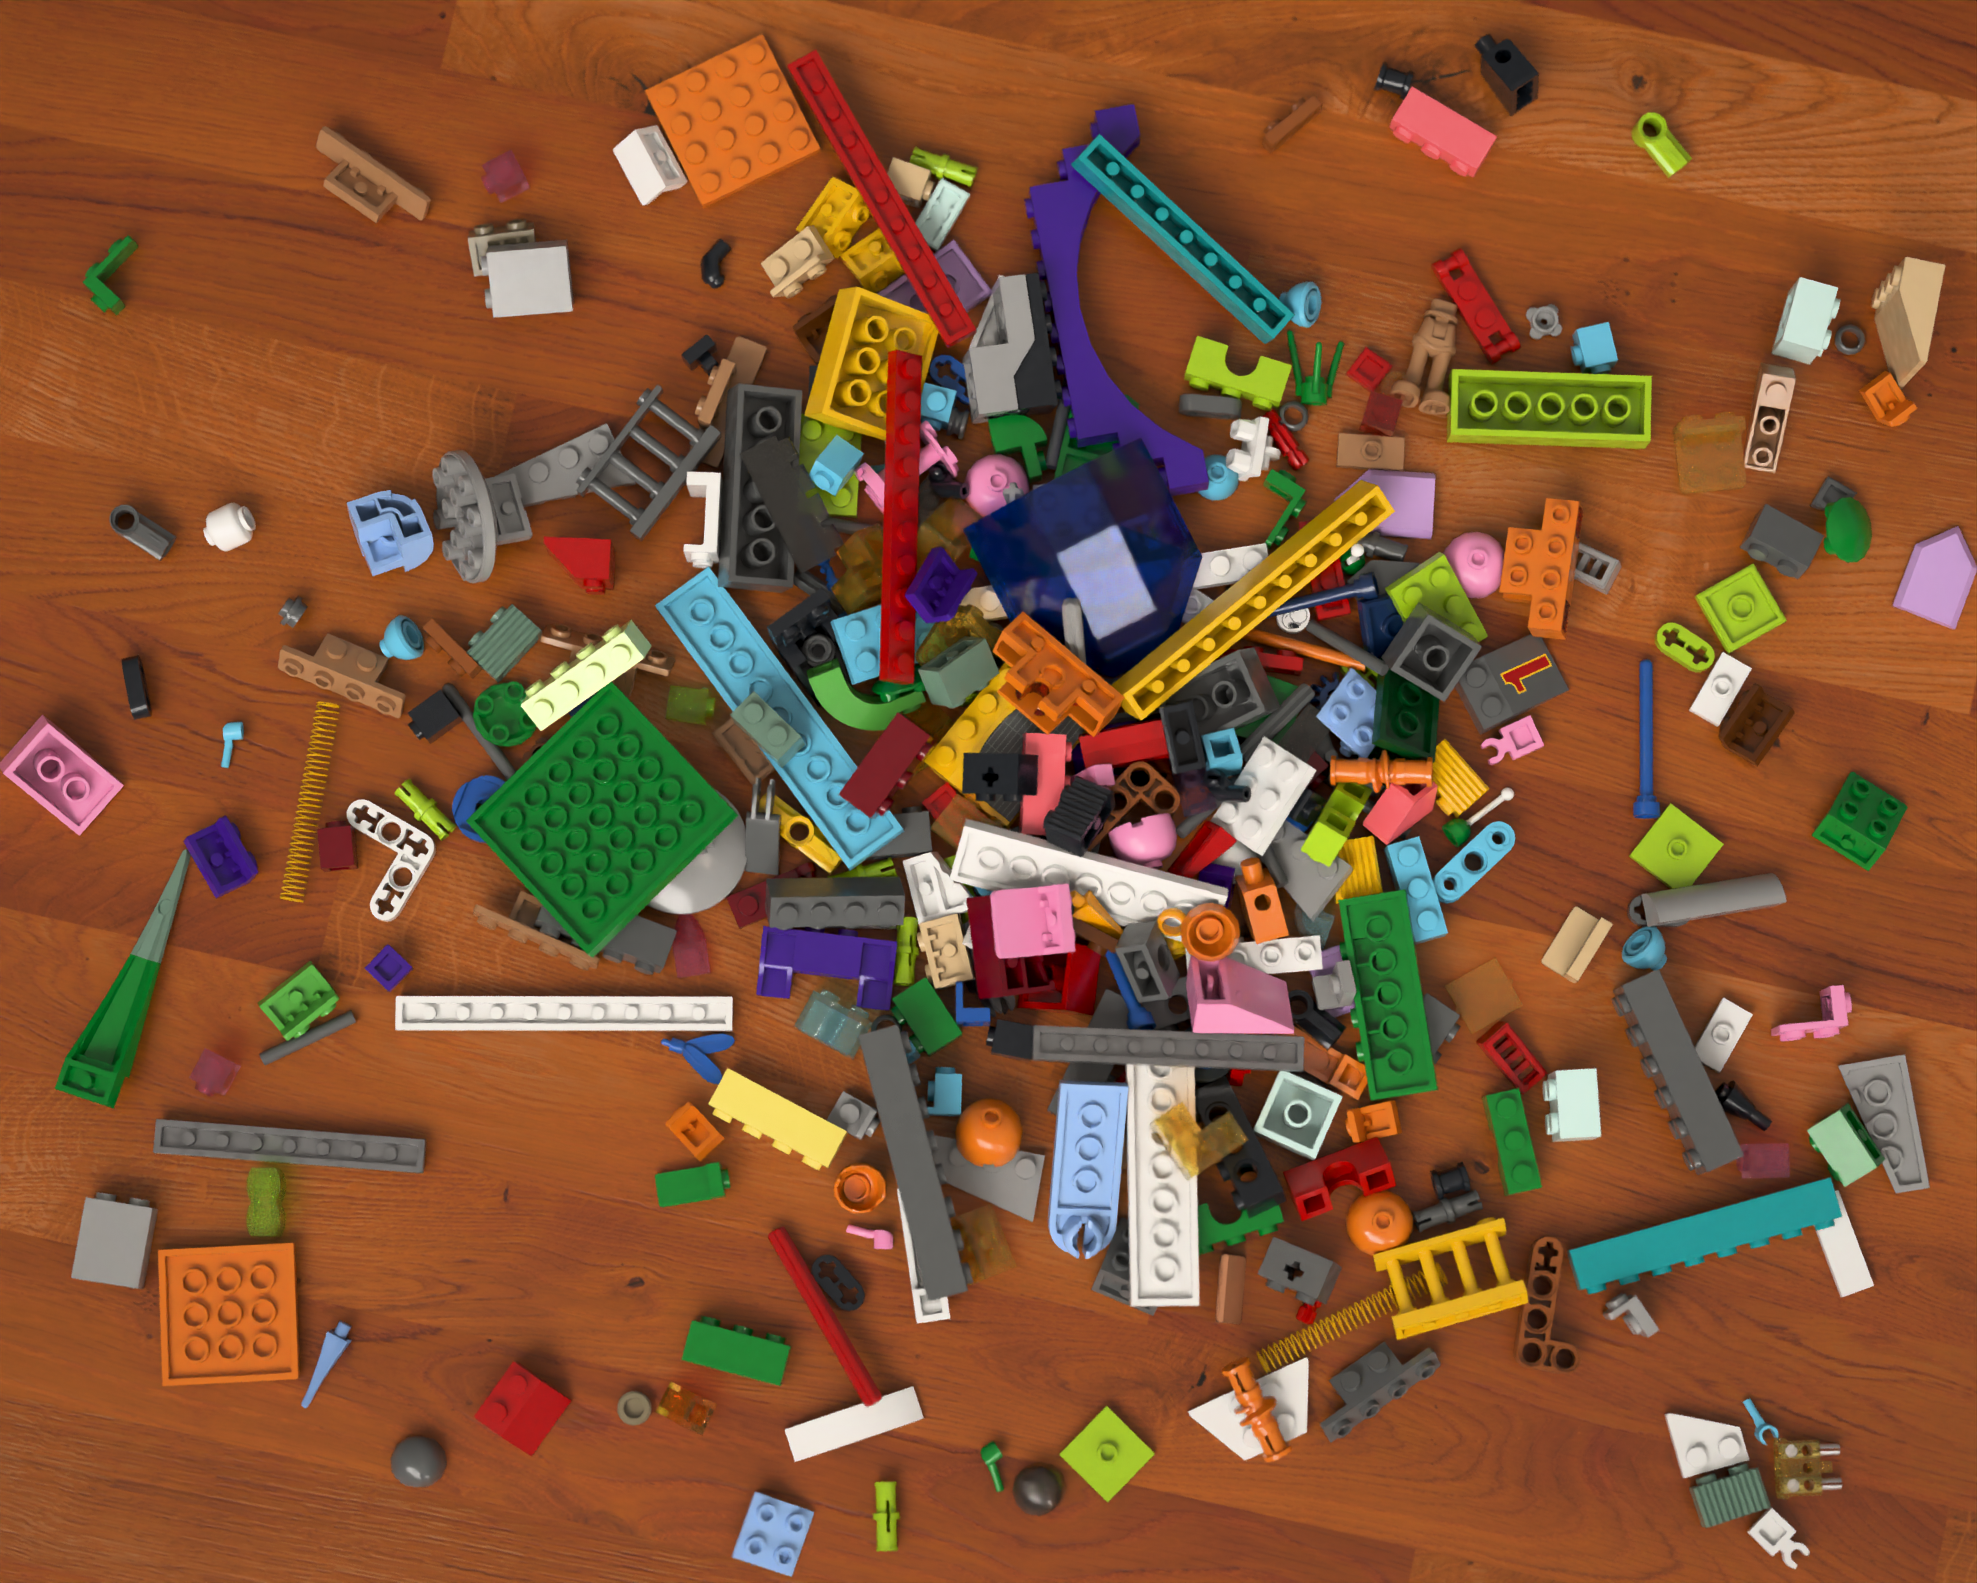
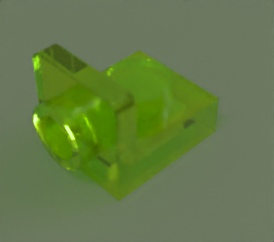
(689, 705)

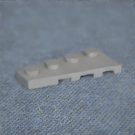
(557, 470)
(1310, 881)
(1888, 1111)
(1007, 1186)

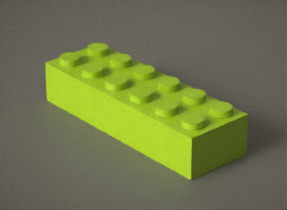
(1549, 409)

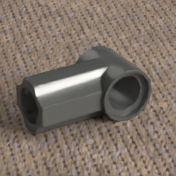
(143, 533)

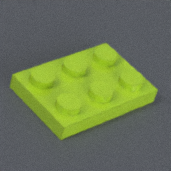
(813, 440)
(1438, 589)

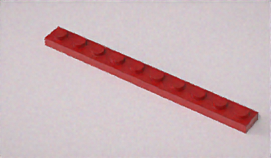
(881, 199)
(900, 516)

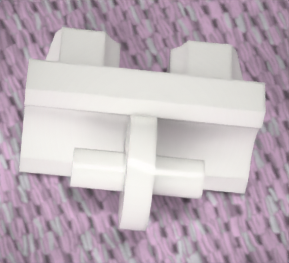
(1255, 449)

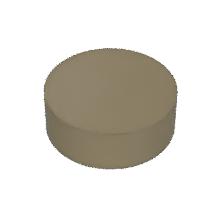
(634, 1408)

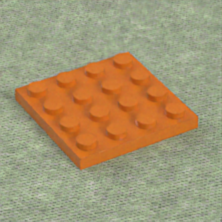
(732, 121)
(228, 1314)

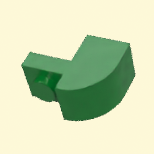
(1020, 434)

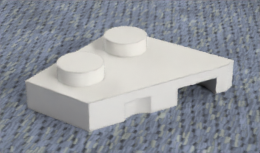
(931, 889)
(1704, 1444)

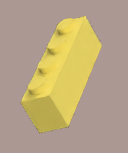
(777, 1118)

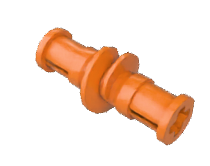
(1381, 771)
(1257, 1409)

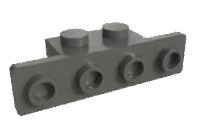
(1372, 1384)

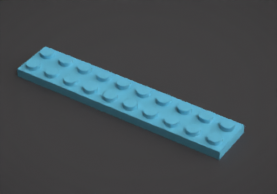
(741, 663)

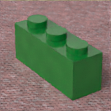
(737, 1351)

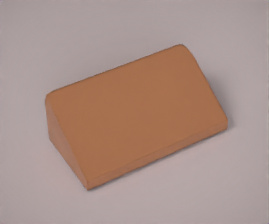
(1230, 1289)

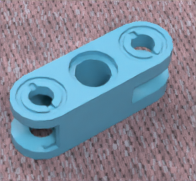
(1485, 849)

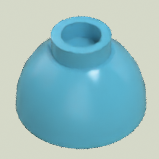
(1304, 302)
(1221, 479)
(402, 639)
(1645, 949)

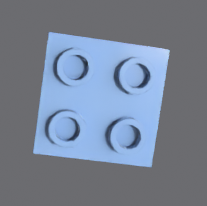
(1351, 714)
(772, 1534)

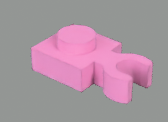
(1517, 739)

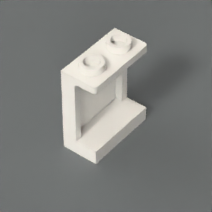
(708, 486)

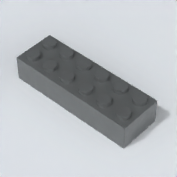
(750, 544)
(1677, 1072)

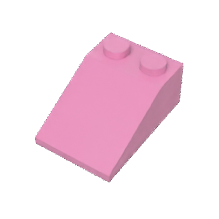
(60, 775)

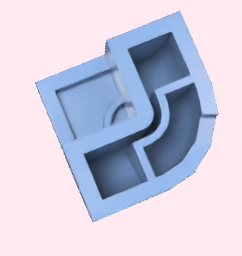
(390, 531)

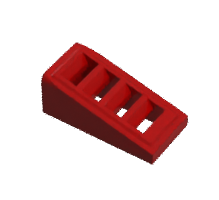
(1202, 849)
(1491, 1036)

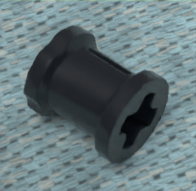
(1394, 80)
(1450, 1180)

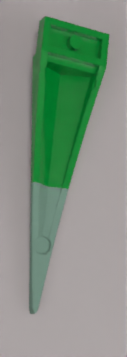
(110, 1040)

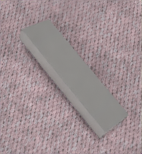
(1713, 899)

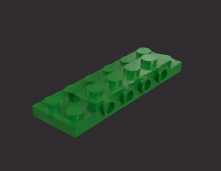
(1388, 995)

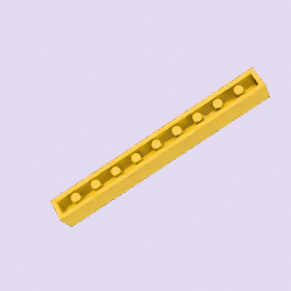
(1252, 599)

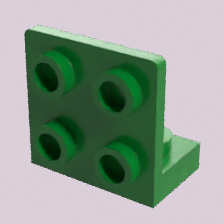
(1860, 821)

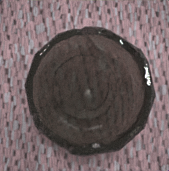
(1039, 1488)

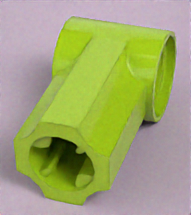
(1663, 147)

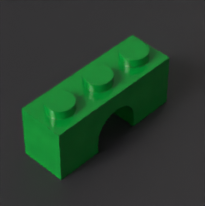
(1513, 1142)
(1213, 1232)

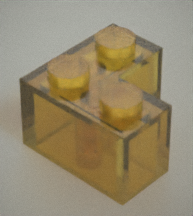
(945, 530)
(862, 582)
(1195, 1148)

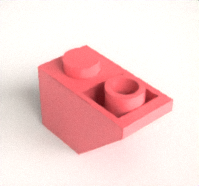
(1399, 810)

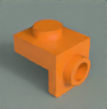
(1887, 400)
(1373, 1121)
(694, 1130)

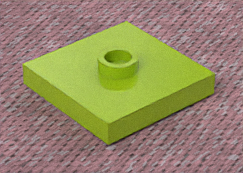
(1740, 608)
(1676, 849)
(1107, 1454)

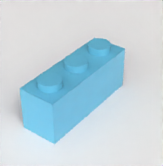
(1411, 872)

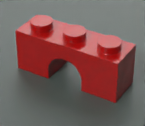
(1357, 1165)

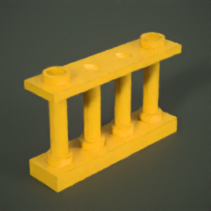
(1442, 1310)

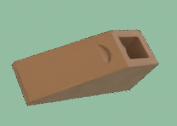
(1768, 416)

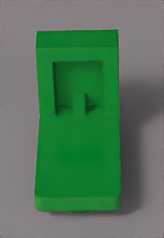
(100, 272)
(1284, 485)
(692, 1185)

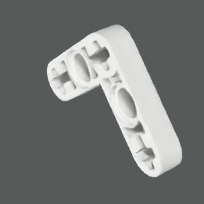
(404, 859)

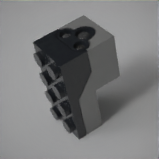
(1018, 371)

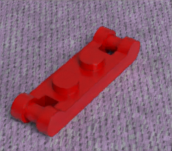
(1475, 306)

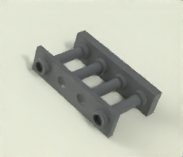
(661, 492)

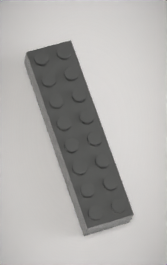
(913, 1162)

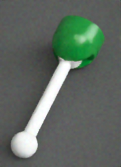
(1353, 560)
(1459, 830)

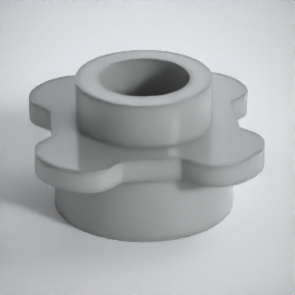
(1548, 313)

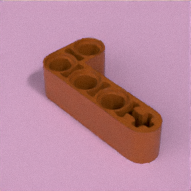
(1135, 794)
(1546, 1305)

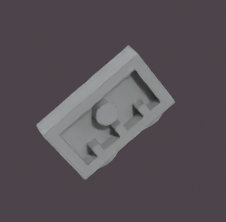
(1637, 1317)

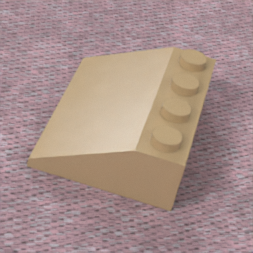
(1907, 314)

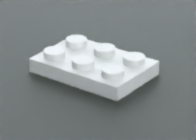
(1275, 786)

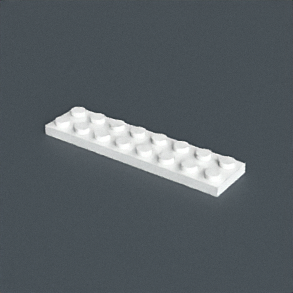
(1127, 891)
(1159, 1196)

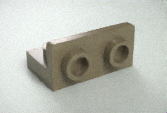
(487, 235)

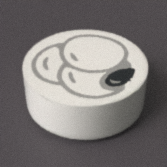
(1294, 621)

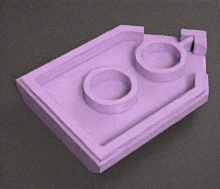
(1411, 498)
(1937, 579)

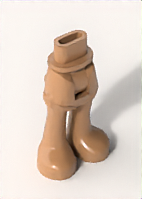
(1437, 340)

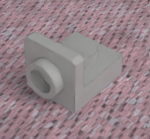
(1336, 988)
(854, 1116)

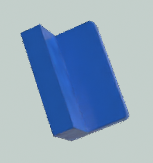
(969, 1016)

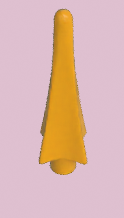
(1092, 912)

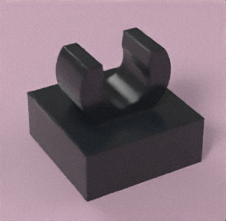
(701, 355)

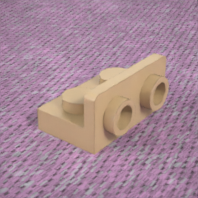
(796, 262)
(946, 954)

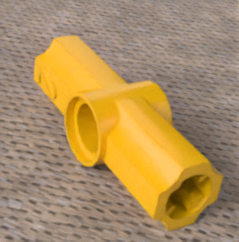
(814, 846)

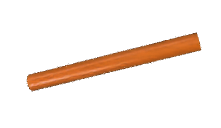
(1303, 648)

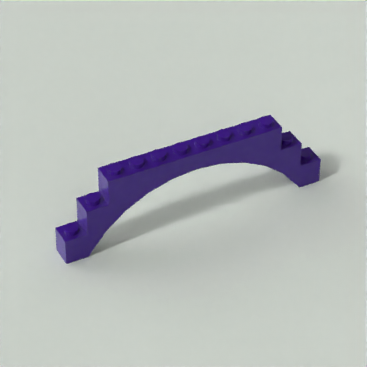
(1096, 403)

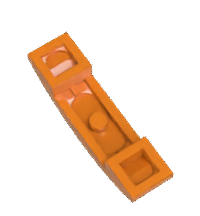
(1331, 1066)

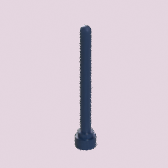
(1363, 587)

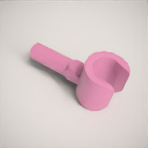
(882, 1238)

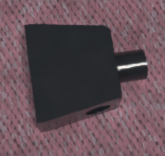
(1508, 73)

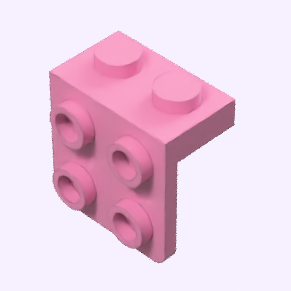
(1032, 921)
(1834, 1007)

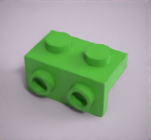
(299, 1001)

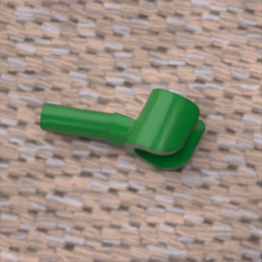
(991, 1454)

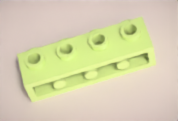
(586, 675)

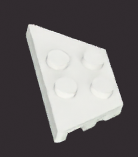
(1290, 1390)

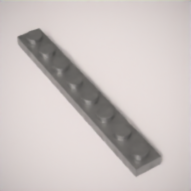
(1167, 1048)
(289, 1146)

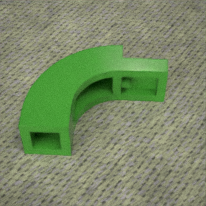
(853, 706)

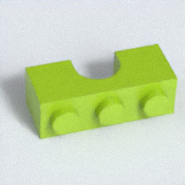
(1209, 370)
(1335, 822)

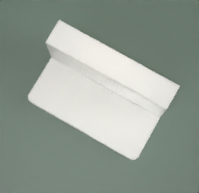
(649, 164)

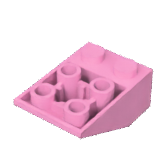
(1236, 999)

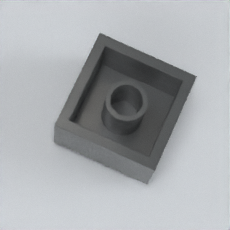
(1431, 652)

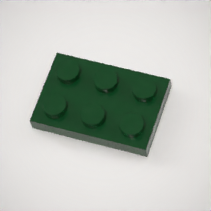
(1405, 718)

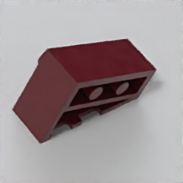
(888, 766)
(1000, 976)

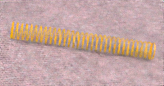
(307, 804)
(1264, 1363)

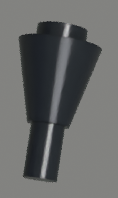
(1738, 1104)

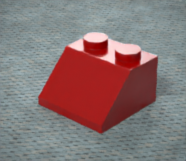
(585, 561)
(1075, 983)
(522, 1408)

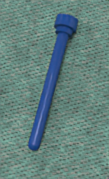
(1646, 804)
(1138, 1016)

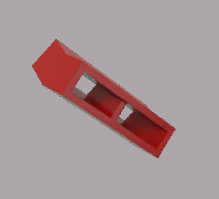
(1125, 744)

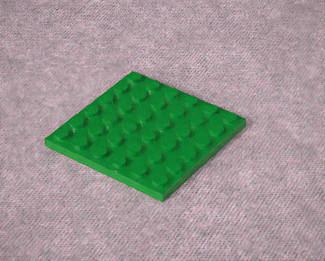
(601, 818)

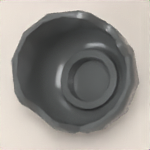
(418, 1461)

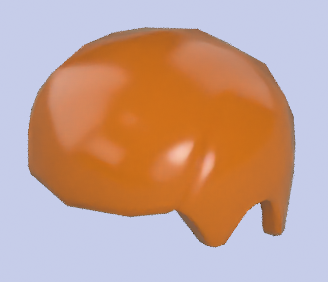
(859, 1188)

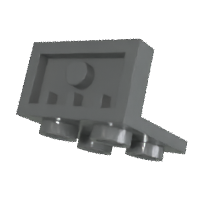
(1114, 1272)

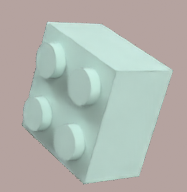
(1805, 321)
(1573, 1105)
(1297, 1114)

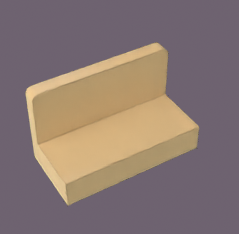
(1576, 944)

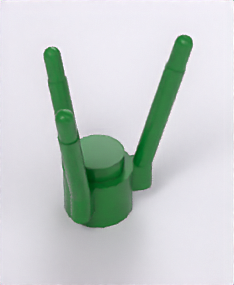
(1314, 389)

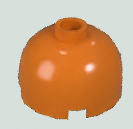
(988, 1133)
(1379, 1222)

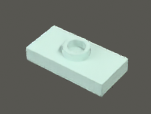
(941, 213)

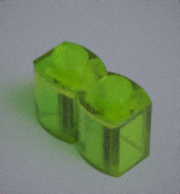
(266, 1192)

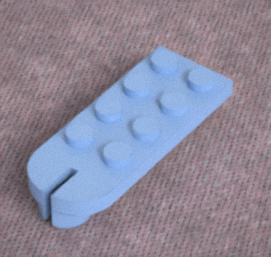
(1087, 1164)

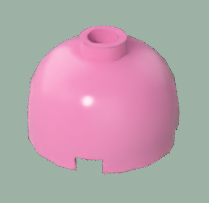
(989, 478)
(1476, 563)
(1145, 841)

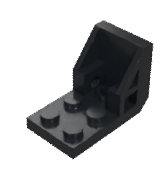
(798, 624)

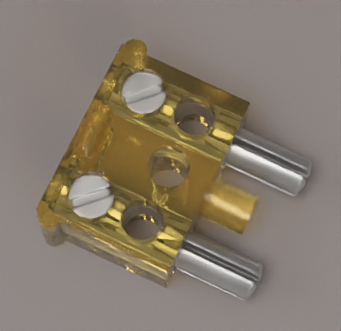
(1789, 1467)

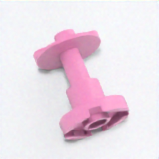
(928, 456)

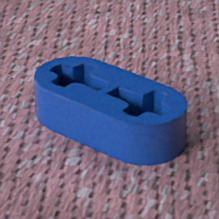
(956, 369)

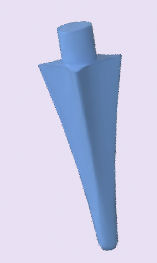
(333, 1347)

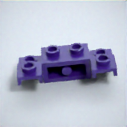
(828, 956)

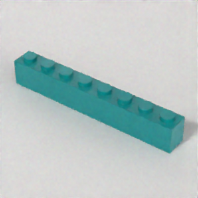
(1182, 239)
(1704, 1234)

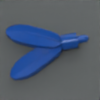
(695, 1051)

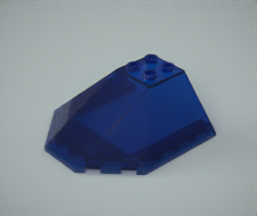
(1099, 538)

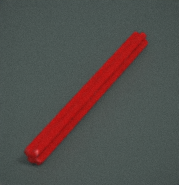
(825, 1316)

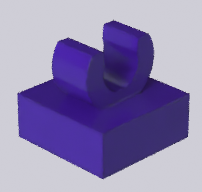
(389, 968)

